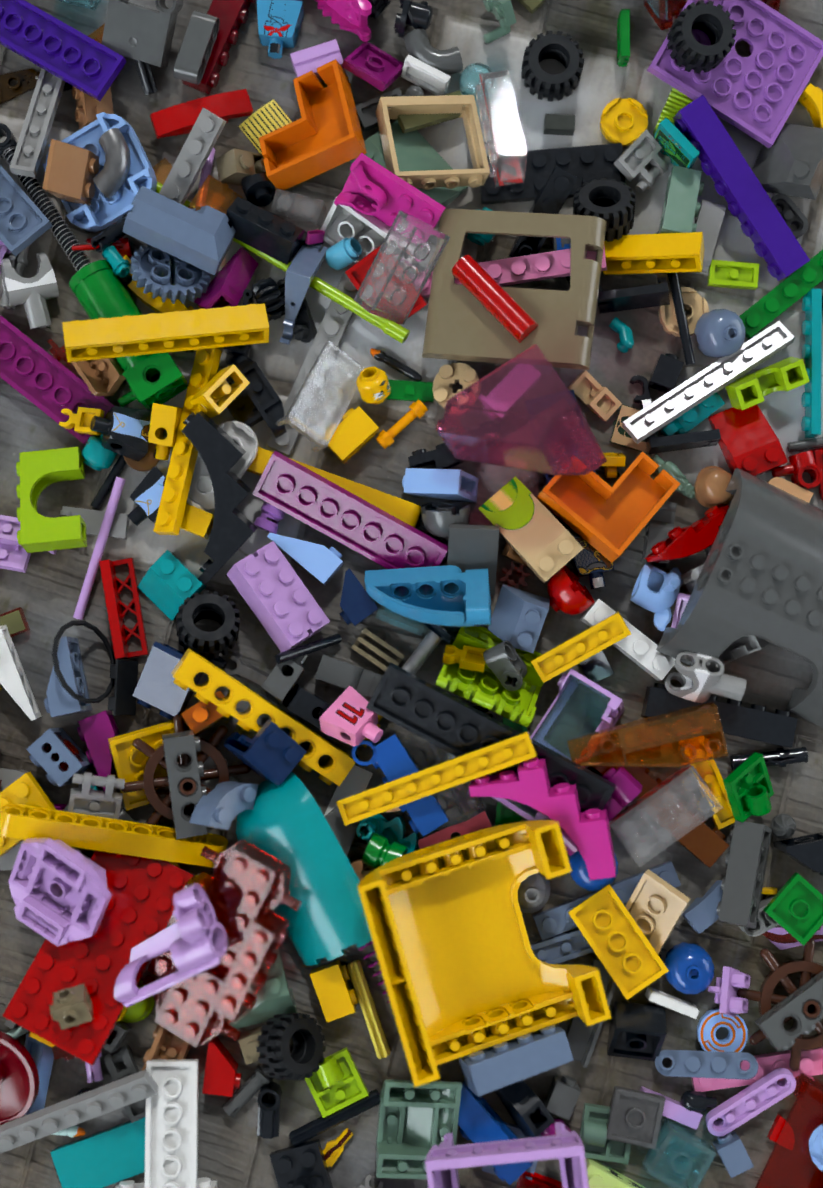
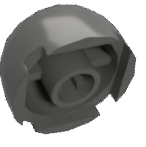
(437, 518)

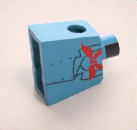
(279, 24)

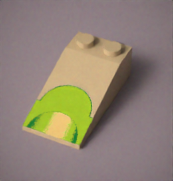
(530, 529)

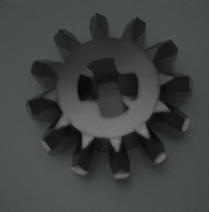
(268, 292)

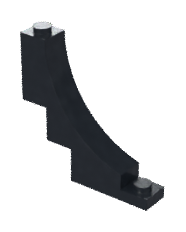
(220, 454)

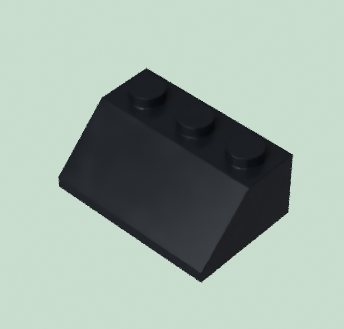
(265, 230)

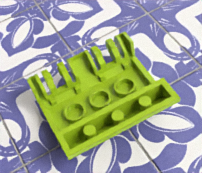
(485, 687)

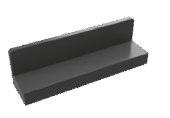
(583, 1038)

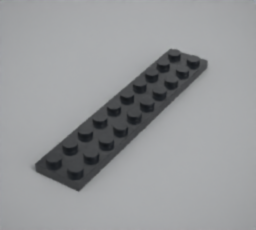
(464, 729)

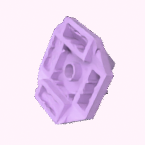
(58, 891)

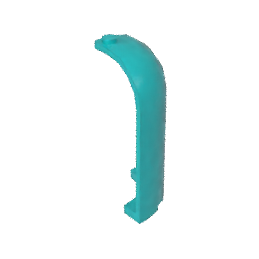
(295, 831)

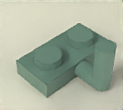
(504, 14)

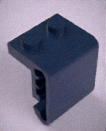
(269, 754)

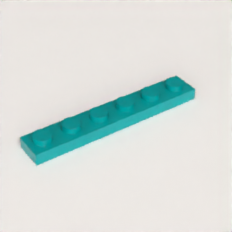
(813, 362)

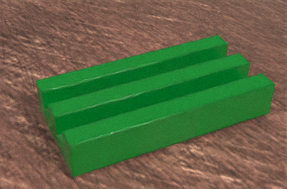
(623, 37)

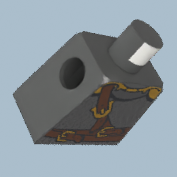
(279, 687)

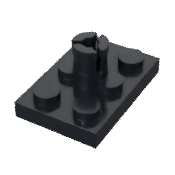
(301, 1166)

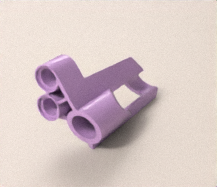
(194, 944)

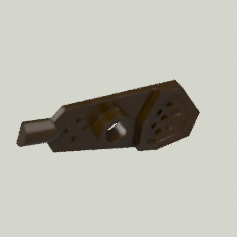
(9, 92)

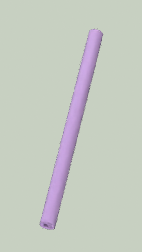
(99, 548)

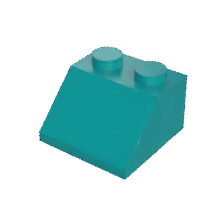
(169, 584)

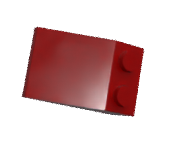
(748, 440)

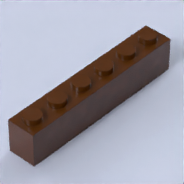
(702, 842)

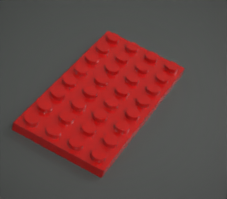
(136, 911)

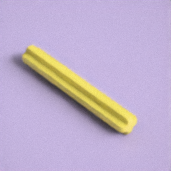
(368, 1009)

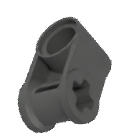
(506, 663)

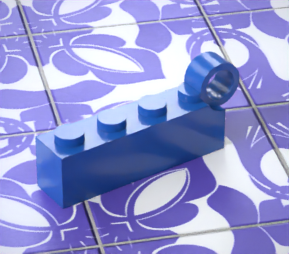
(396, 763)
(482, 1124)

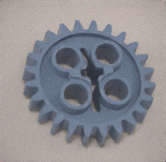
(153, 272)

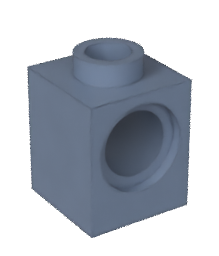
(732, 1154)

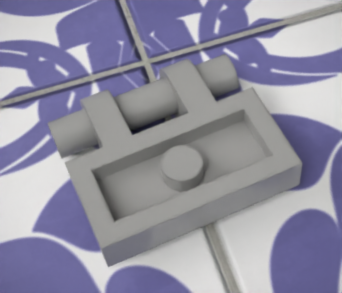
(637, 156)
(96, 802)

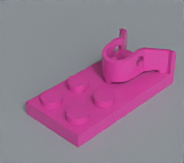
(382, 194)

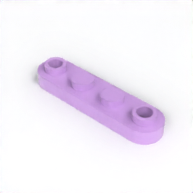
(750, 1102)

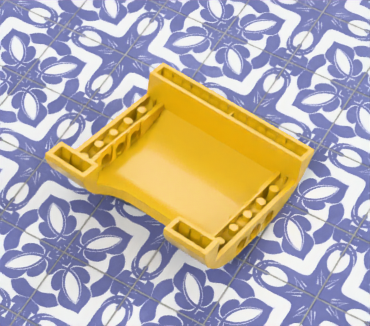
(460, 948)

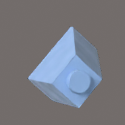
(440, 484)

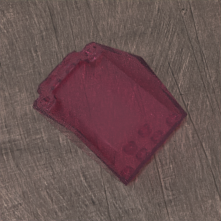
(521, 421)

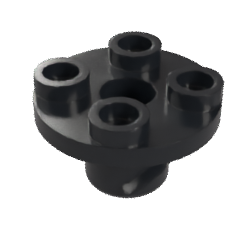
(413, 14)

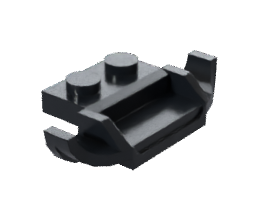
(258, 399)

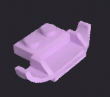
(12, 554)

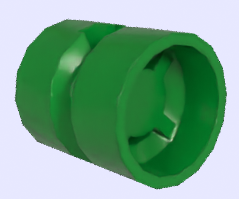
(381, 852)

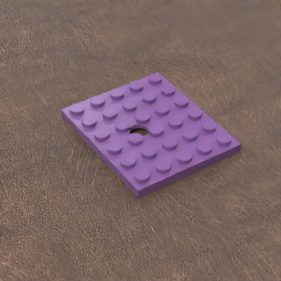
(752, 90)

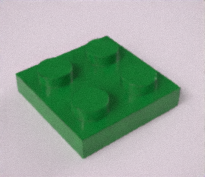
(797, 908)

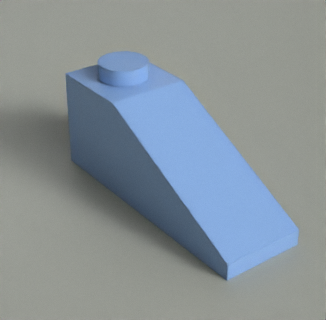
(315, 558)

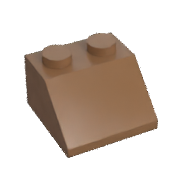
(70, 172)

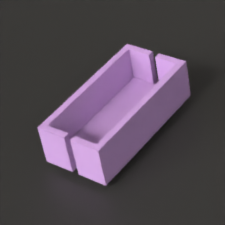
(278, 597)

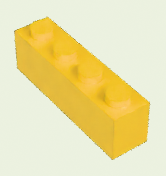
(655, 253)

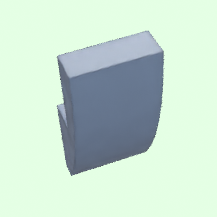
(703, 910)

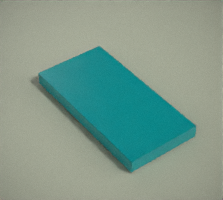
(102, 1157)

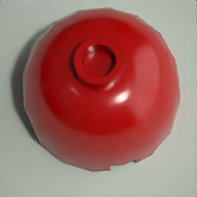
(567, 593)

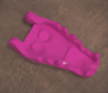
(349, 14)

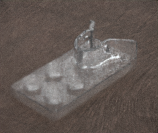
(324, 396)

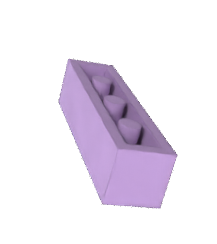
(676, 1112)

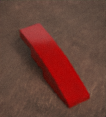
(182, 117)

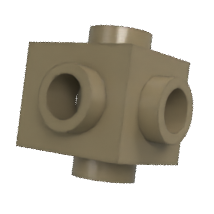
(72, 1006)

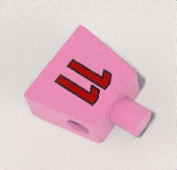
(350, 719)

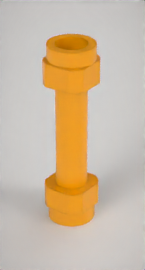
(417, 409)

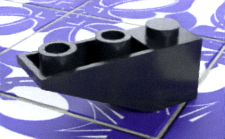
(525, 1108)

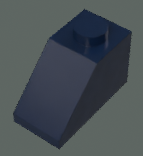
(355, 601)

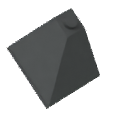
(793, 162)

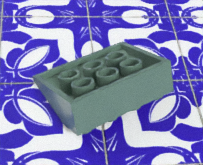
(413, 155)

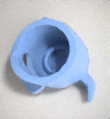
(657, 592)

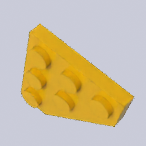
(130, 762)

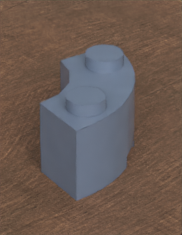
(223, 804)

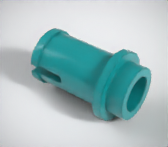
(120, 266)

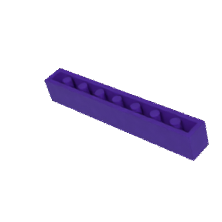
(740, 189)

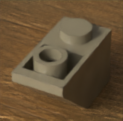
(238, 164)

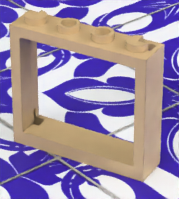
(435, 105)

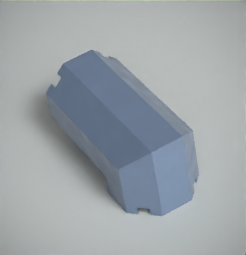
(187, 234)

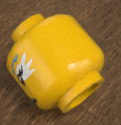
(373, 385)

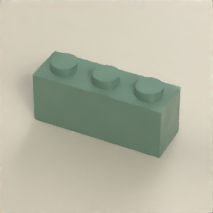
(681, 201)

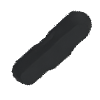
(304, 327)

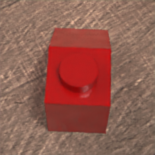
(221, 1071)

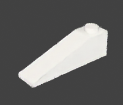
(13, 676)

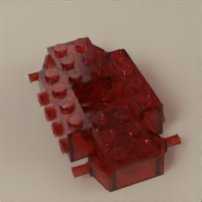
(242, 894)

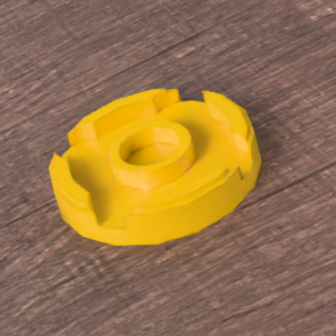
(623, 121)

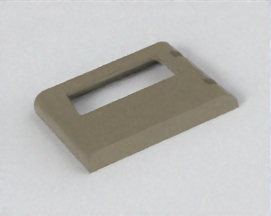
(466, 331)

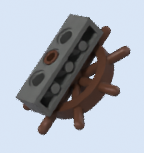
(183, 776)
(802, 1005)

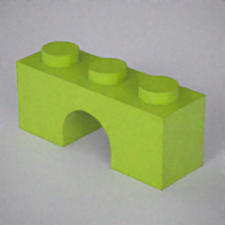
(776, 377)

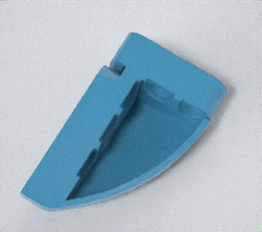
(434, 594)

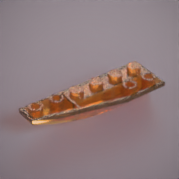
(655, 741)

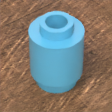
(343, 253)

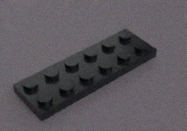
(582, 161)

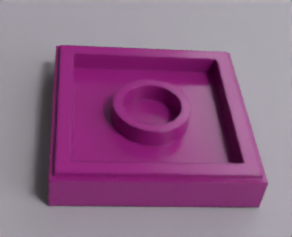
(373, 66)

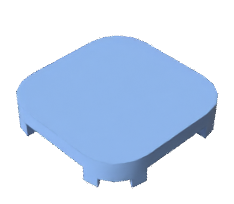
(106, 210)

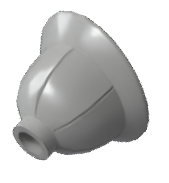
(533, 893)

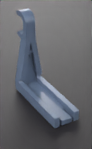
(297, 282)

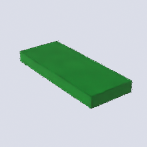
(411, 391)

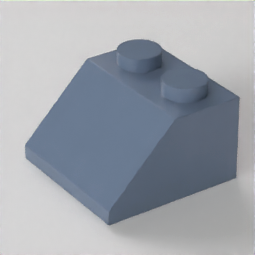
(519, 617)

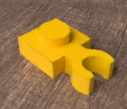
(82, 420)
(469, 658)

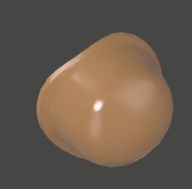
(712, 486)

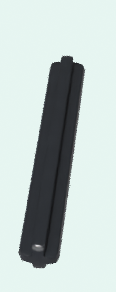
(322, 1124)

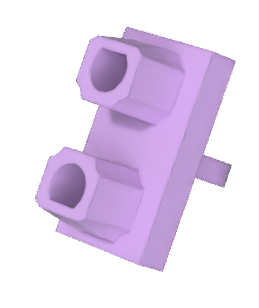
(726, 991)

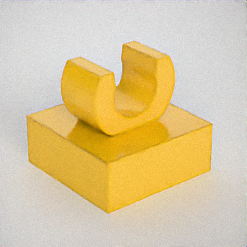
(613, 461)

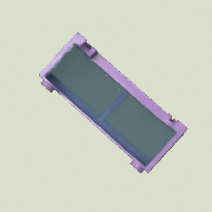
(575, 712)

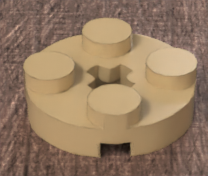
(692, 302)
(448, 376)

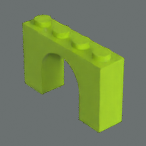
(37, 472)

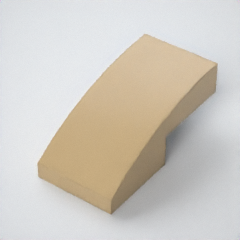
(594, 396)

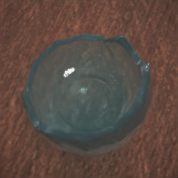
(470, 77)

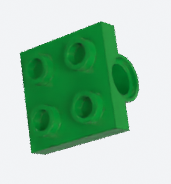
(749, 788)

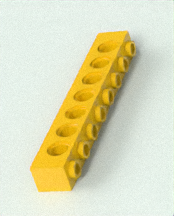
(192, 663)

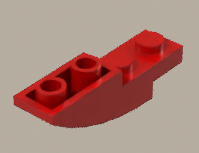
(691, 539)

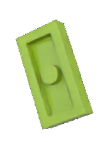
(733, 274)

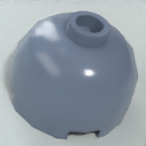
(719, 333)

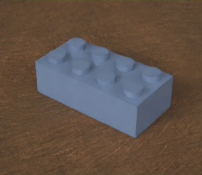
(515, 1060)

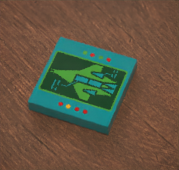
(675, 145)

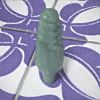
(685, 487)

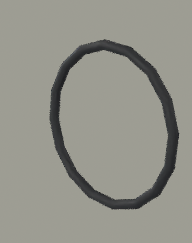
(56, 663)

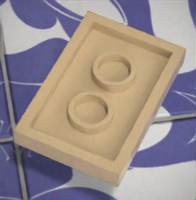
(656, 908)

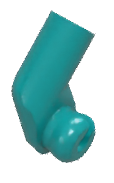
(625, 335)

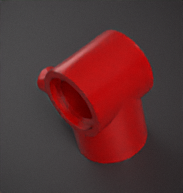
(797, 465)

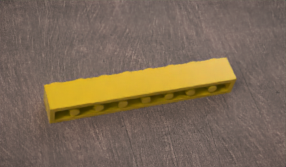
(165, 332)

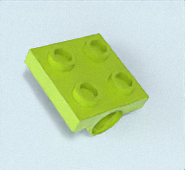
(336, 1083)

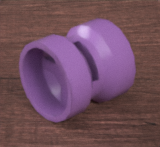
(271, 513)

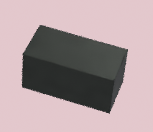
(559, 124)

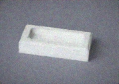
(425, 76)
(671, 1002)

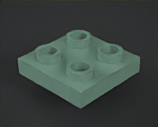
(594, 1134)

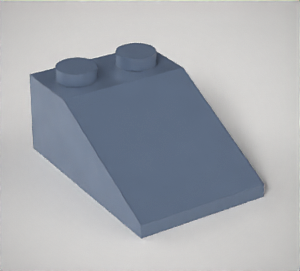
(70, 661)

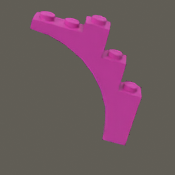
(560, 803)

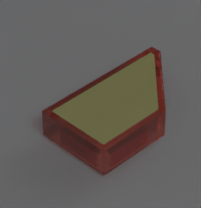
(15, 622)

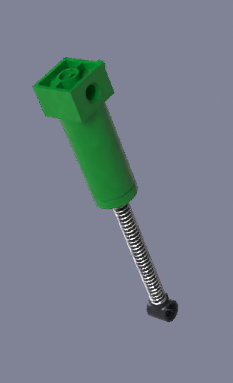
(104, 297)

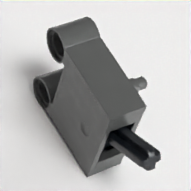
(141, 35)

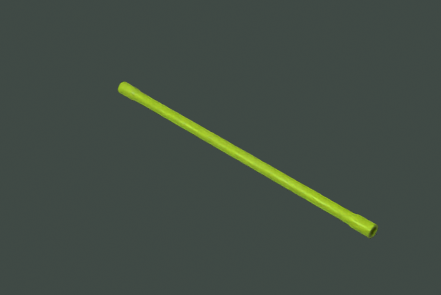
(387, 326)

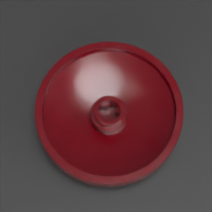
(17, 1079)

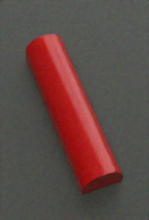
(493, 298)

